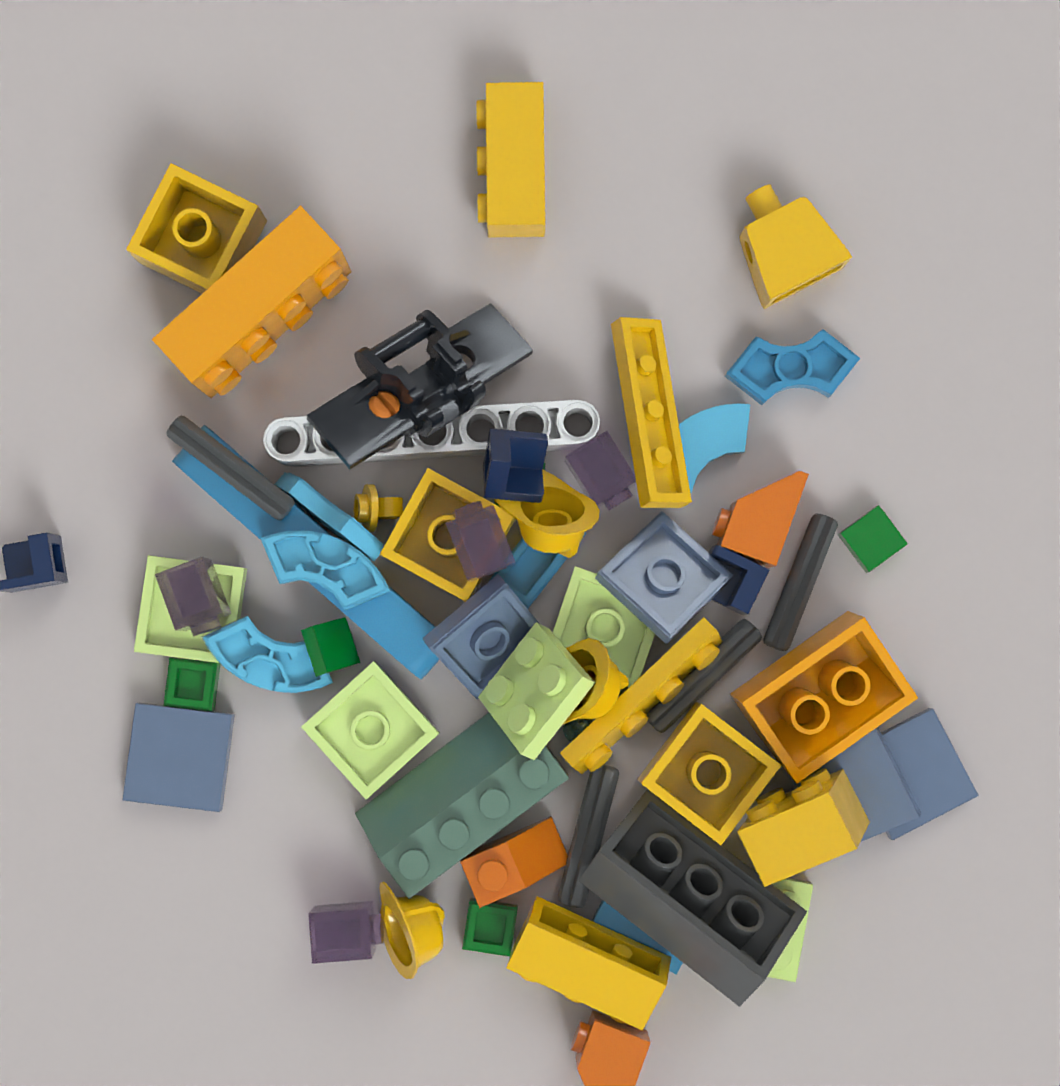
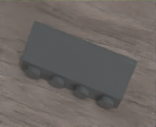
(693, 898)

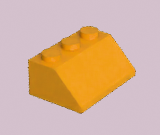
(824, 695)

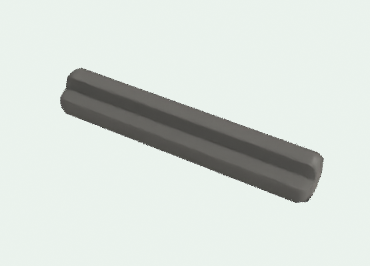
(230, 467)
(800, 582)
(735, 646)
(588, 834)

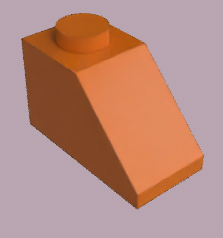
(760, 521)
(514, 861)
(609, 1051)

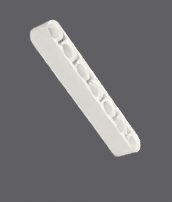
(456, 442)

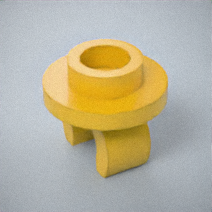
(370, 508)

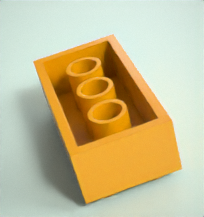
(255, 304)

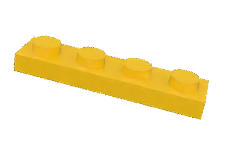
(650, 413)
(656, 685)

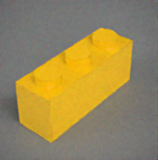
(512, 159)
(589, 963)

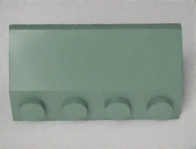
(455, 803)

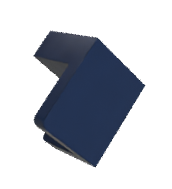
(514, 465)
(34, 563)
(745, 584)

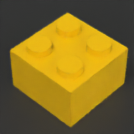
(195, 230)
(422, 538)
(708, 772)
(803, 826)

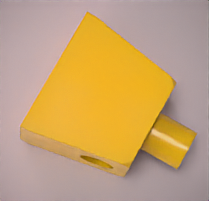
(788, 246)

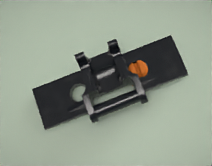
(429, 397)

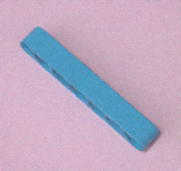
(385, 618)

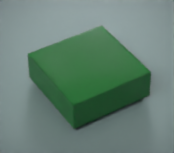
(872, 539)
(330, 646)
(191, 684)
(490, 928)

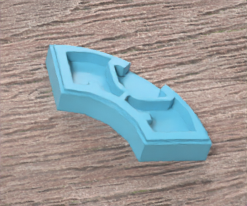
(713, 434)
(330, 515)
(327, 562)
(263, 660)

